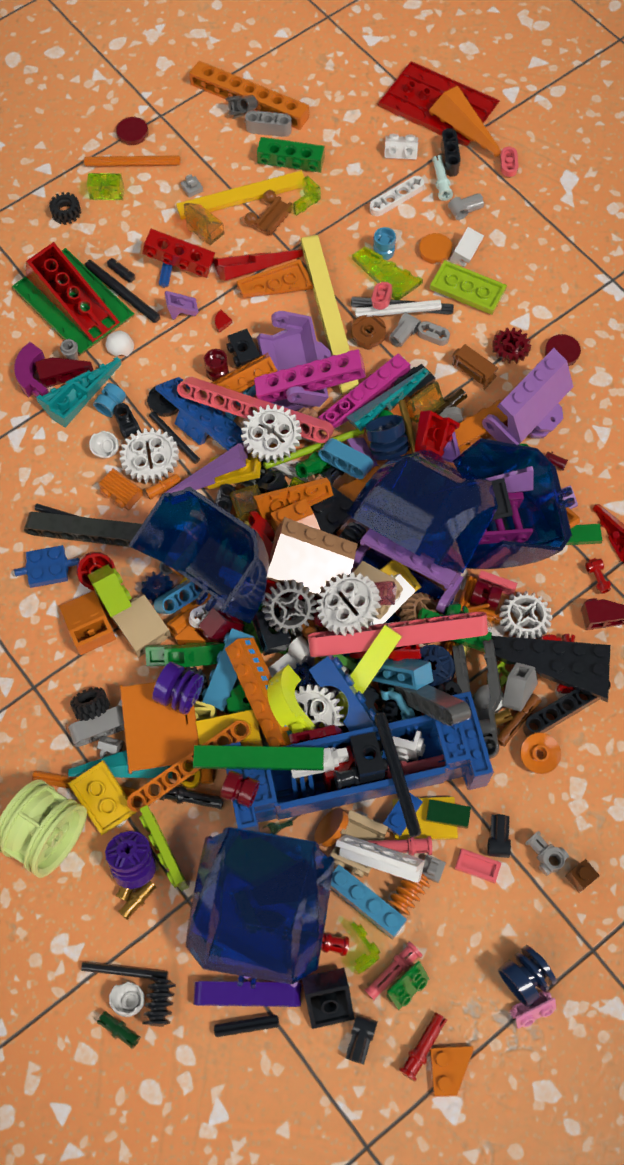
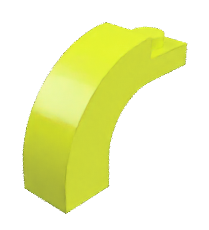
(284, 703)

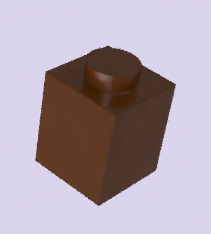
(582, 875)

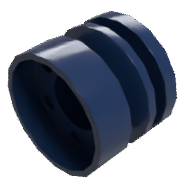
(387, 437)
(445, 665)
(527, 975)

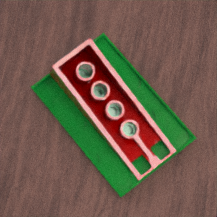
(70, 298)

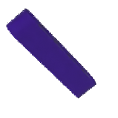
(229, 994)

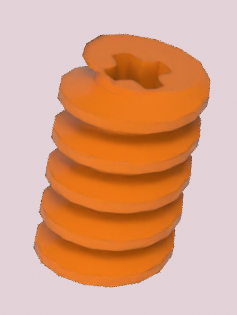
(407, 894)

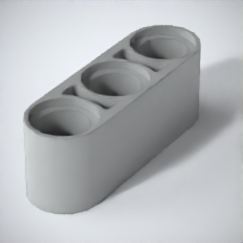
(268, 123)
(92, 730)

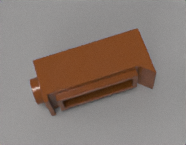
(474, 365)

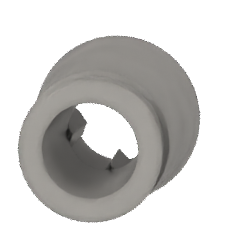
(69, 349)

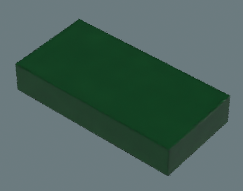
(448, 814)

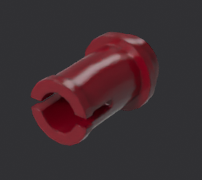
(557, 461)

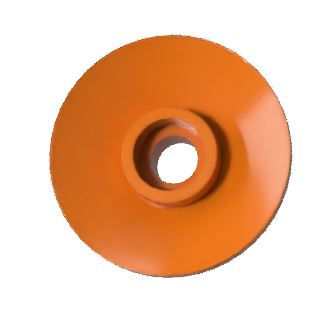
(550, 753)

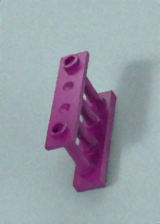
(517, 535)

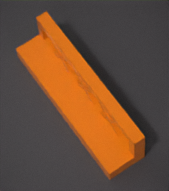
(244, 376)

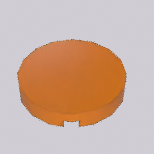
(435, 248)
(330, 827)

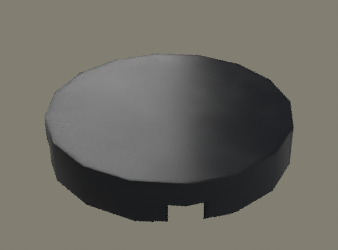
(160, 404)

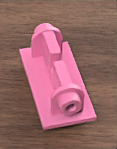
(541, 1007)

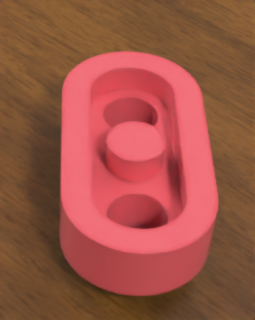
(509, 161)
(381, 295)

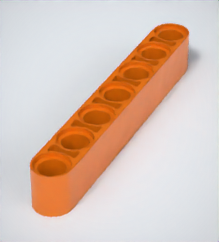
(179, 768)

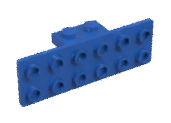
(199, 419)

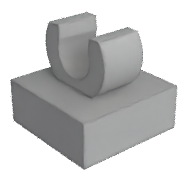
(191, 186)
(109, 744)
(433, 868)

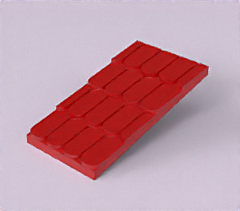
(418, 91)

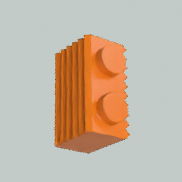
(120, 489)

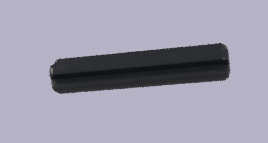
(247, 1025)

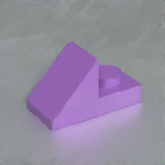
(180, 303)

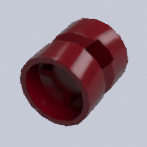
(216, 364)
(493, 598)
(239, 788)

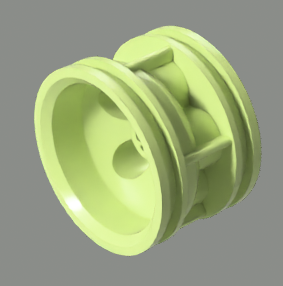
(40, 827)

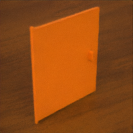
(155, 732)

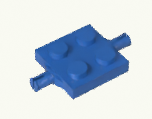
(46, 566)

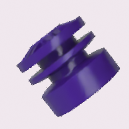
(178, 688)
(130, 859)

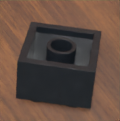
(328, 998)

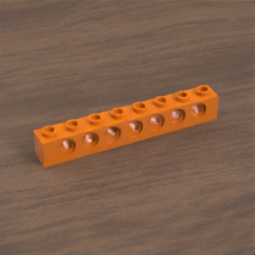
(226, 85)

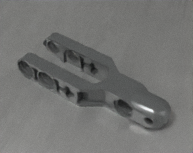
(486, 716)

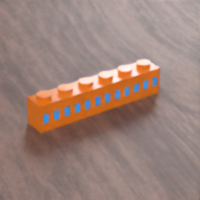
(254, 680)

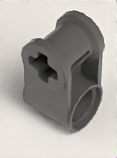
(238, 104)

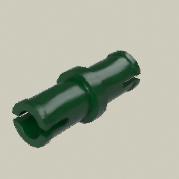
(118, 1029)

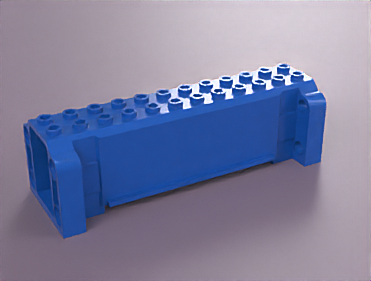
(460, 744)

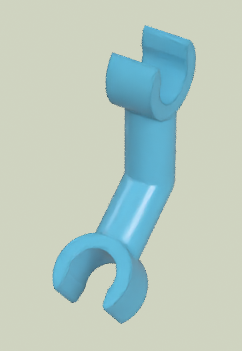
(406, 712)

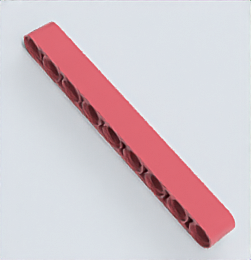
(247, 402)
(412, 633)

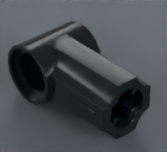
(499, 843)
(362, 1034)

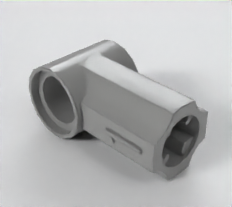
(461, 207)
(406, 326)

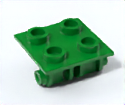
(413, 981)

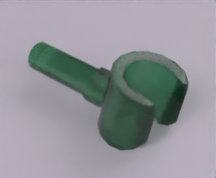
(275, 827)

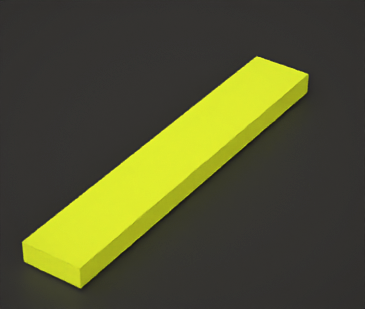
(370, 665)

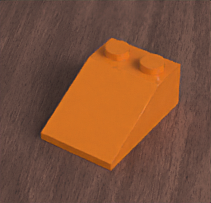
(298, 512)

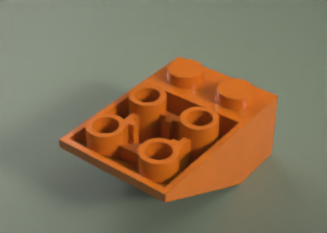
(87, 622)

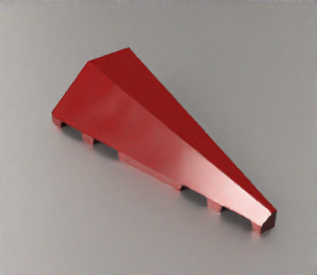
(236, 266)
(434, 432)
(614, 529)

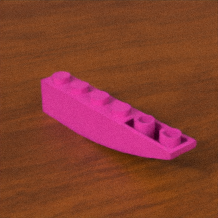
(368, 390)

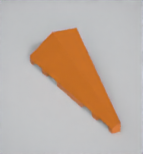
(457, 111)

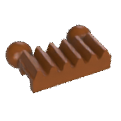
(272, 216)

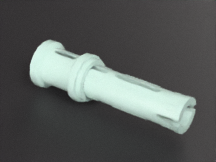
(443, 183)

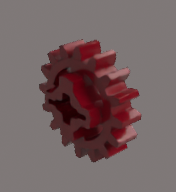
(511, 346)

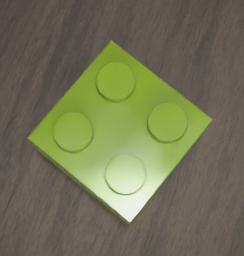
(110, 591)

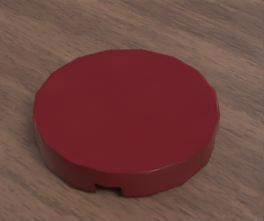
(132, 130)
(566, 346)

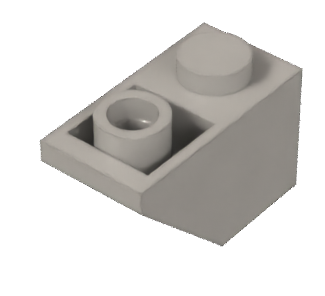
(519, 686)

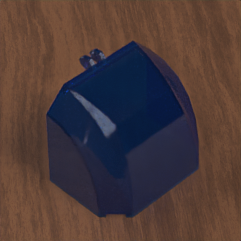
(428, 507)
(541, 509)
(209, 550)
(259, 906)

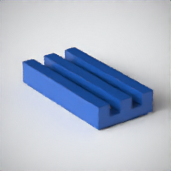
(303, 788)

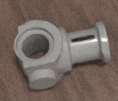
(545, 851)

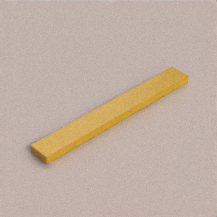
(246, 193)

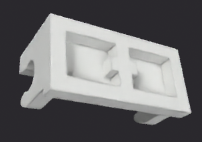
(466, 247)

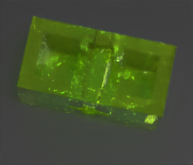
(105, 186)

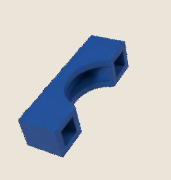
(330, 673)

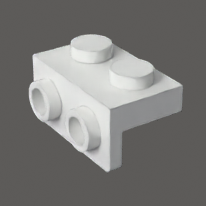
(401, 147)
(409, 749)

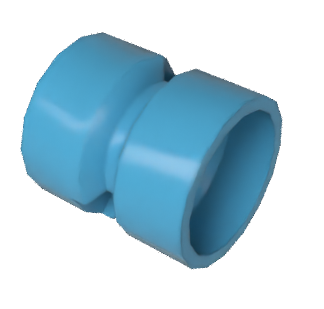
(384, 242)
(110, 397)

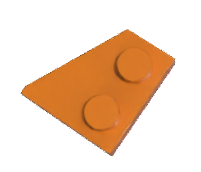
(449, 1069)

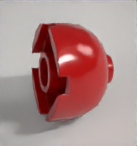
(89, 563)

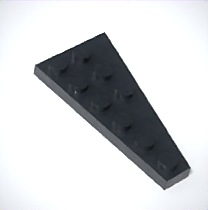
(563, 662)

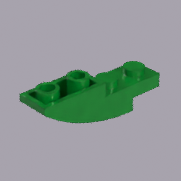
(185, 655)

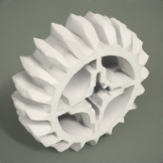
(514, 605)

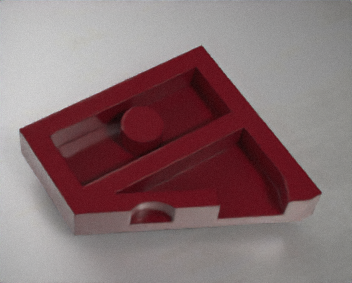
(304, 736)

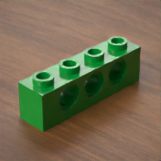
(290, 154)

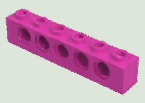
(311, 376)

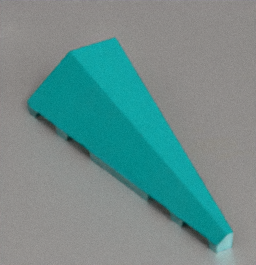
(389, 399)
(68, 400)
(119, 767)

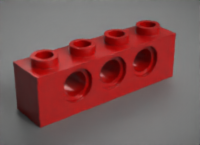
(186, 253)

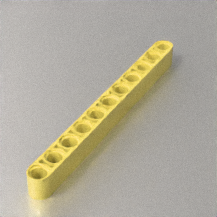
(326, 301)

